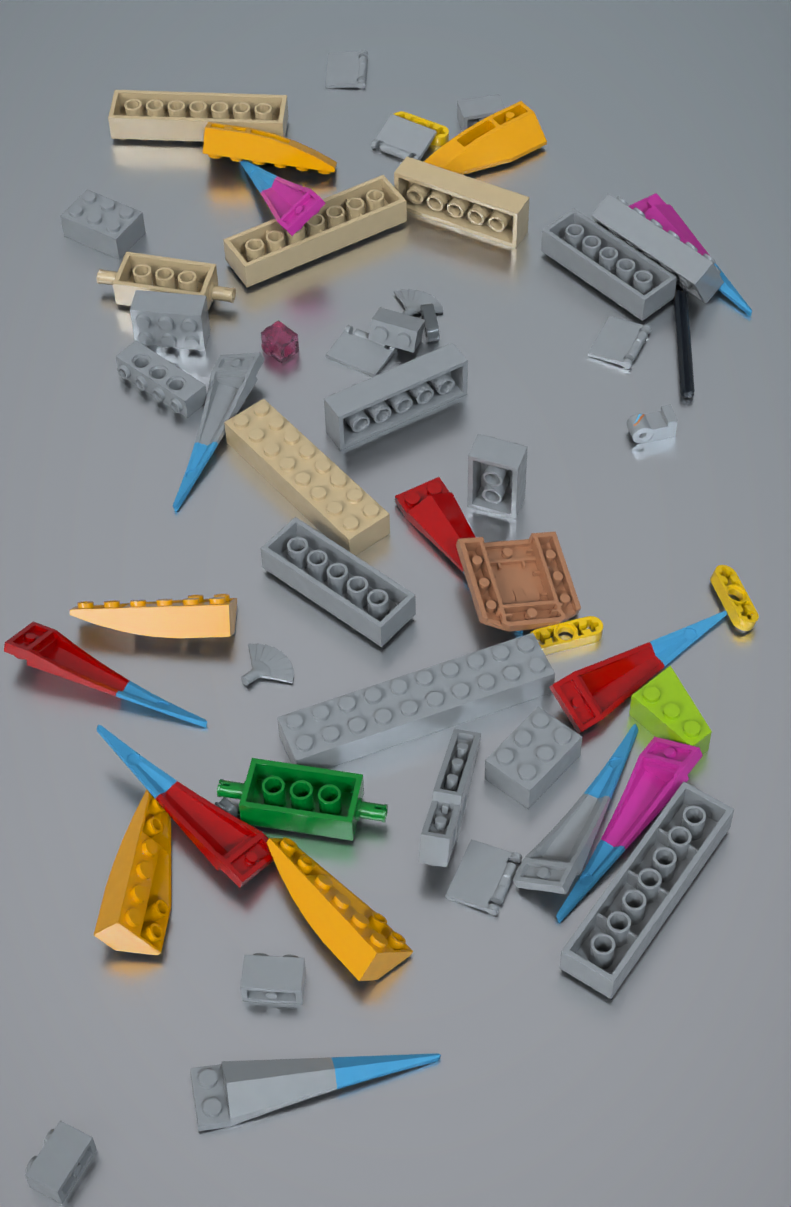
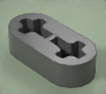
(431, 326)

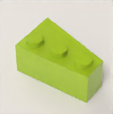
(669, 711)

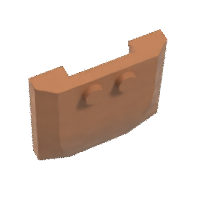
(519, 581)

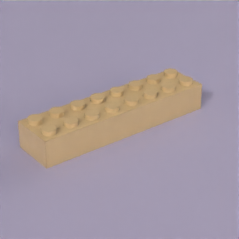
(185, 114)
(339, 223)
(307, 478)

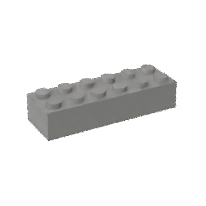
(608, 264)
(693, 271)
(396, 396)
(338, 581)

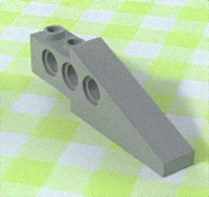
(449, 799)

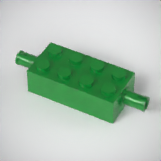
(302, 799)

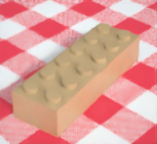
(463, 202)

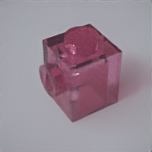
(279, 341)

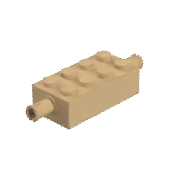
(164, 275)

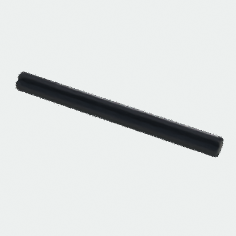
(684, 344)

